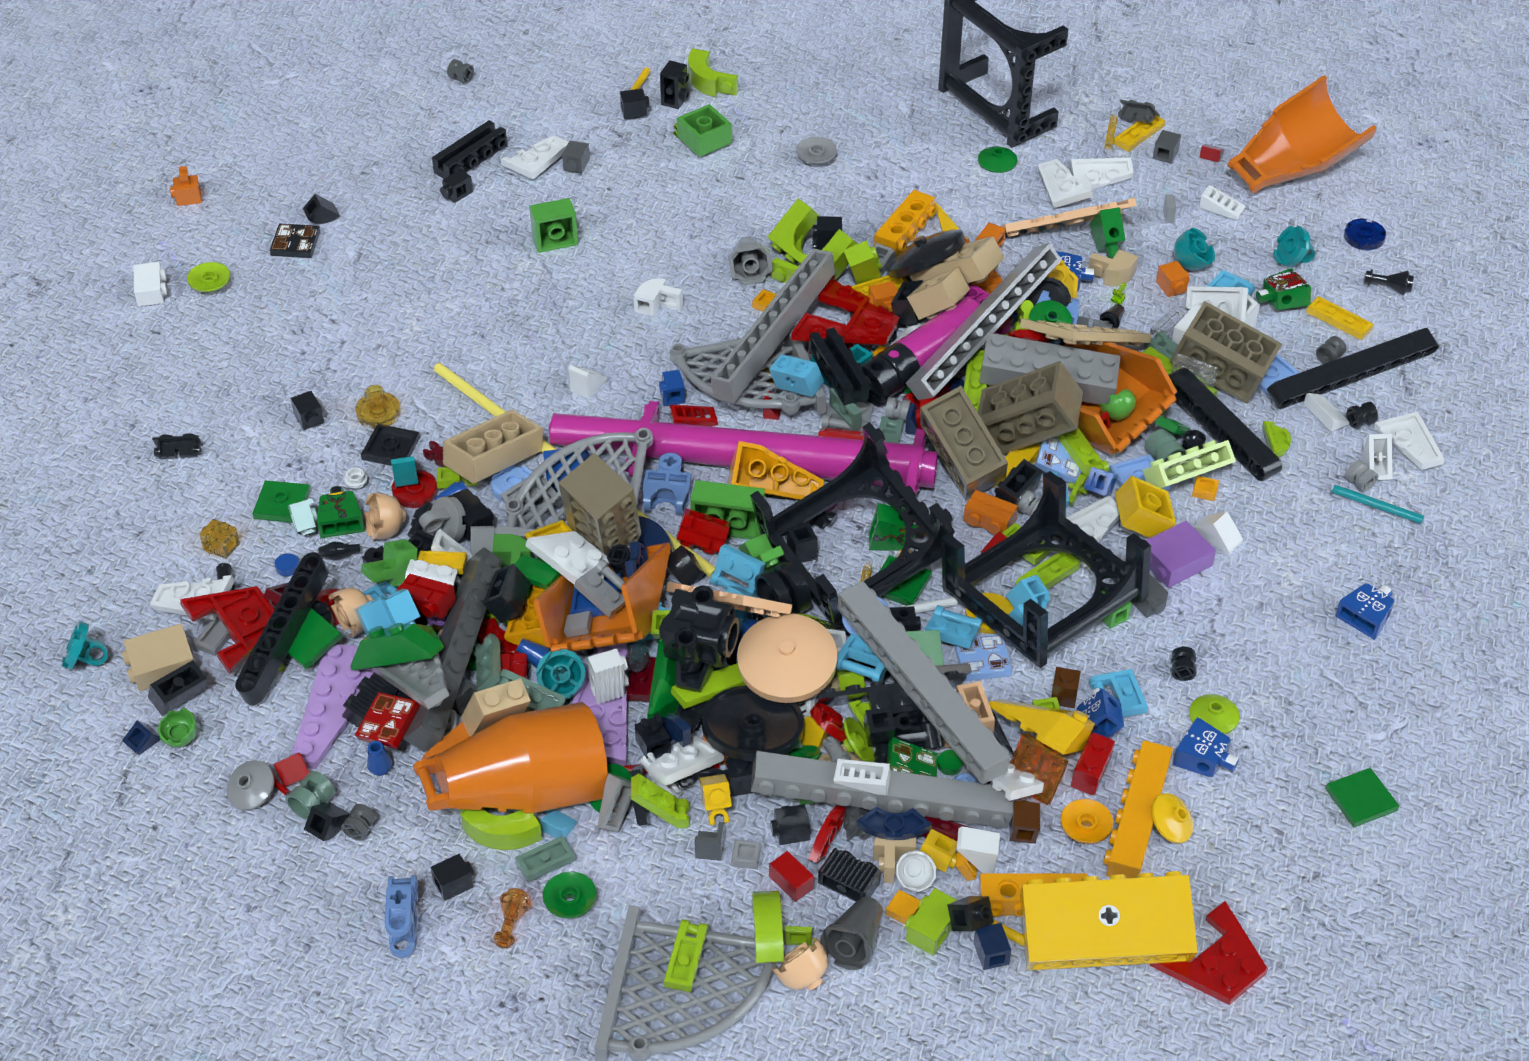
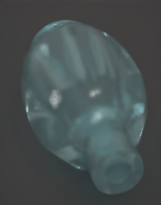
(637, 656)

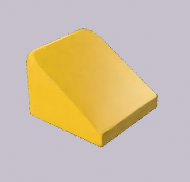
(813, 733)

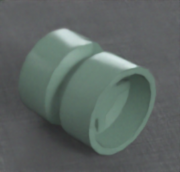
(1163, 444)
(313, 791)

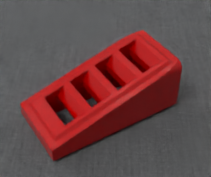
(688, 415)

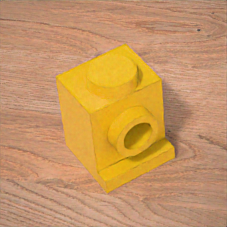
(941, 850)

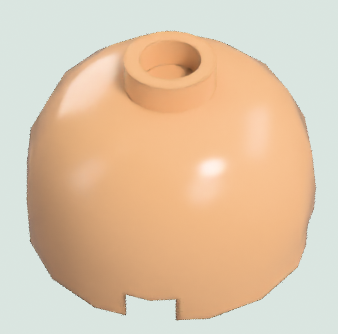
(384, 516)
(345, 602)
(803, 966)

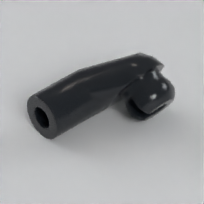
(689, 781)

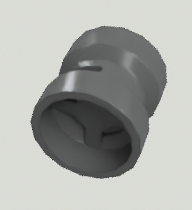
(463, 72)
(1331, 349)
(357, 824)

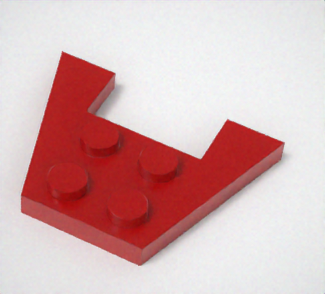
(243, 615)
(1226, 966)

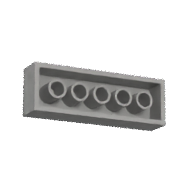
(1012, 356)

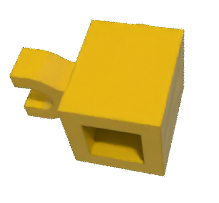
(715, 796)

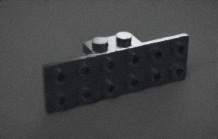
(881, 695)

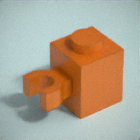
(186, 188)
(882, 294)

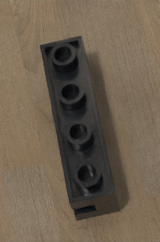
(470, 150)
(839, 366)

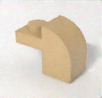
(1114, 270)
(888, 852)

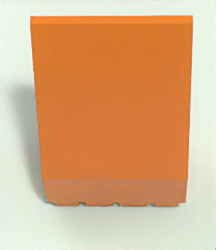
(1153, 393)
(630, 624)

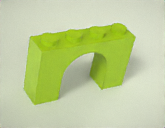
(794, 226)

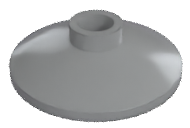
(816, 150)
(257, 789)

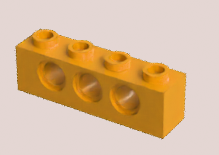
(906, 221)
(1010, 884)

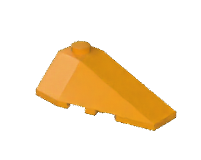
(761, 468)
(527, 624)

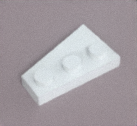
(536, 160)
(1228, 299)

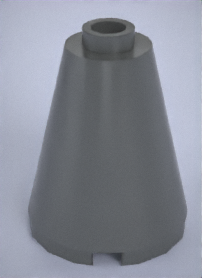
(853, 934)

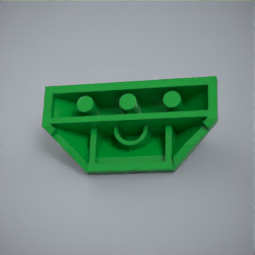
(396, 645)
(663, 679)

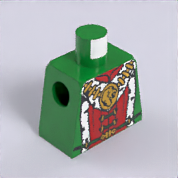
(1285, 290)

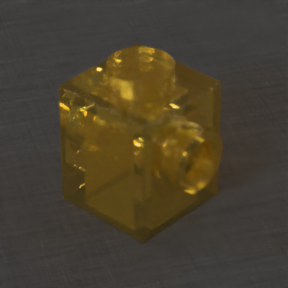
(219, 538)

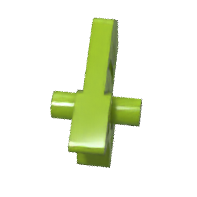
(1078, 489)

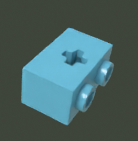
(796, 375)

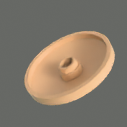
(787, 658)

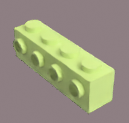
(1190, 465)

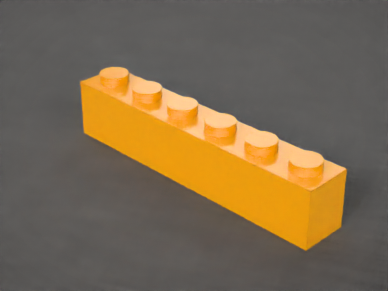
(1136, 818)

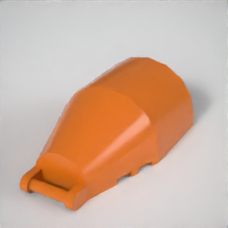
(1298, 140)
(522, 763)

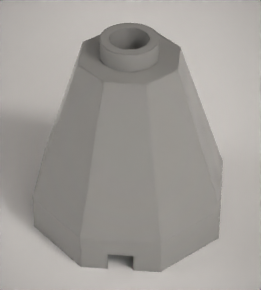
(750, 261)

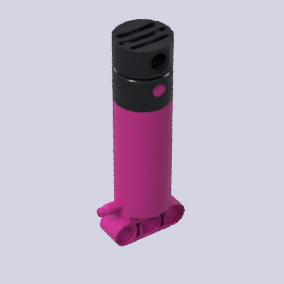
(901, 360)

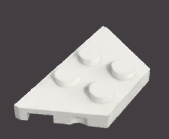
(567, 553)

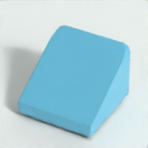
(557, 824)

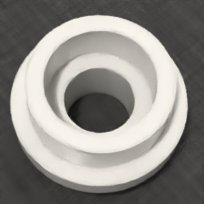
(355, 478)

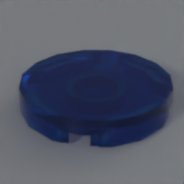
(1364, 234)

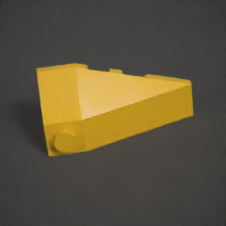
(1056, 728)

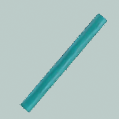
(1378, 504)

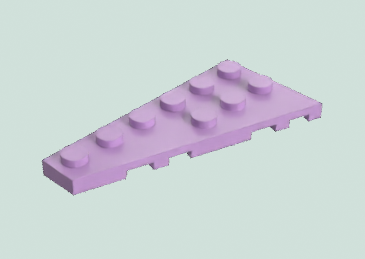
(325, 706)
(609, 715)

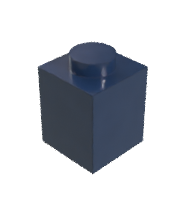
(992, 946)

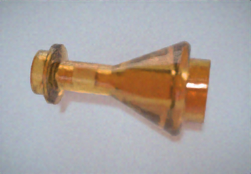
(513, 905)

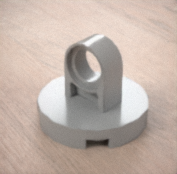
(445, 515)

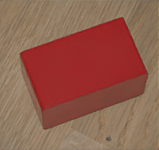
(791, 876)

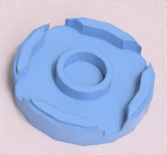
(508, 478)

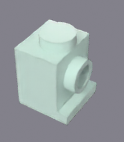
(303, 517)

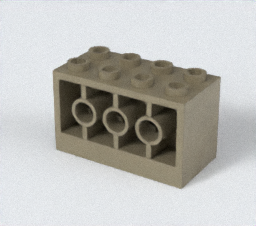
(1232, 346)
(1031, 407)
(963, 442)
(600, 505)

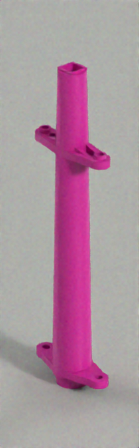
(716, 445)

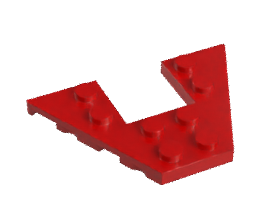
(866, 326)

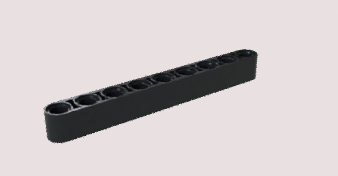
(1353, 368)

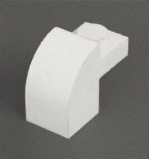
(654, 294)

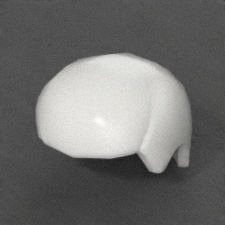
(916, 870)

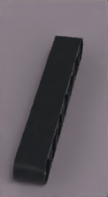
(1224, 425)
(282, 629)

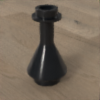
(1400, 282)

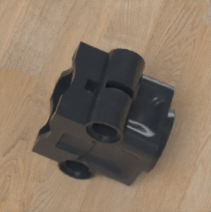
(699, 629)

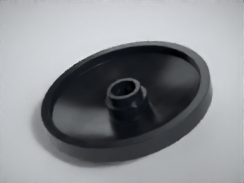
(925, 252)
(743, 723)

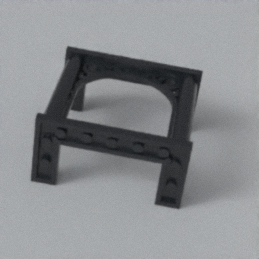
(1022, 45)
(865, 469)
(1048, 520)

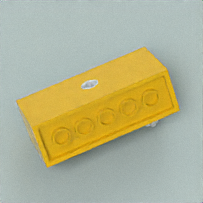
(1147, 917)

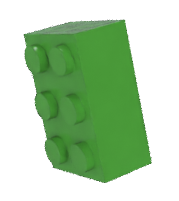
(729, 504)

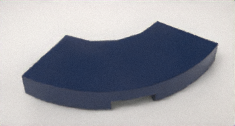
(653, 533)
(637, 558)
(677, 729)
(894, 825)

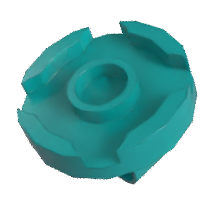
(1293, 247)
(79, 648)

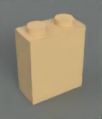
(156, 655)
(494, 704)

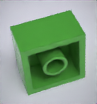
(704, 130)
(553, 225)

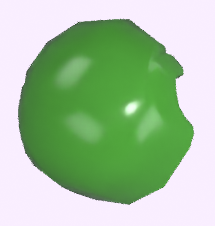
(1120, 405)
(178, 728)

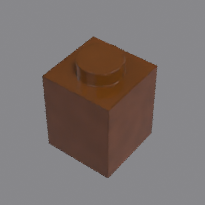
(1066, 686)
(1025, 822)

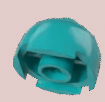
(1193, 251)
(562, 673)

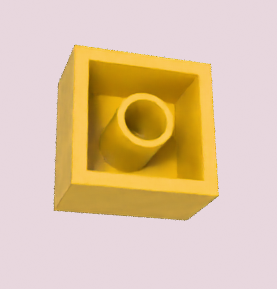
(1144, 507)

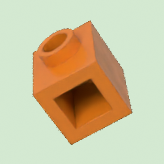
(1172, 278)

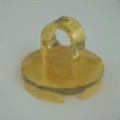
(377, 407)

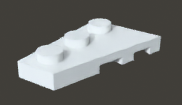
(1101, 171)
(1061, 184)
(1412, 439)
(1097, 517)
(168, 595)
(684, 761)
(1017, 784)

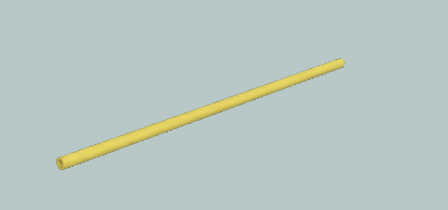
(496, 410)

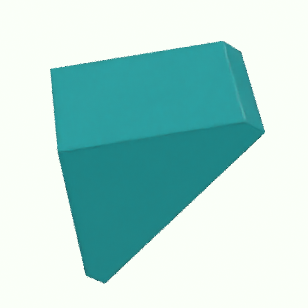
(404, 471)

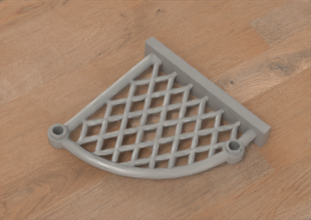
(789, 402)
(642, 437)
(639, 1047)

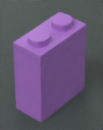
(1179, 554)

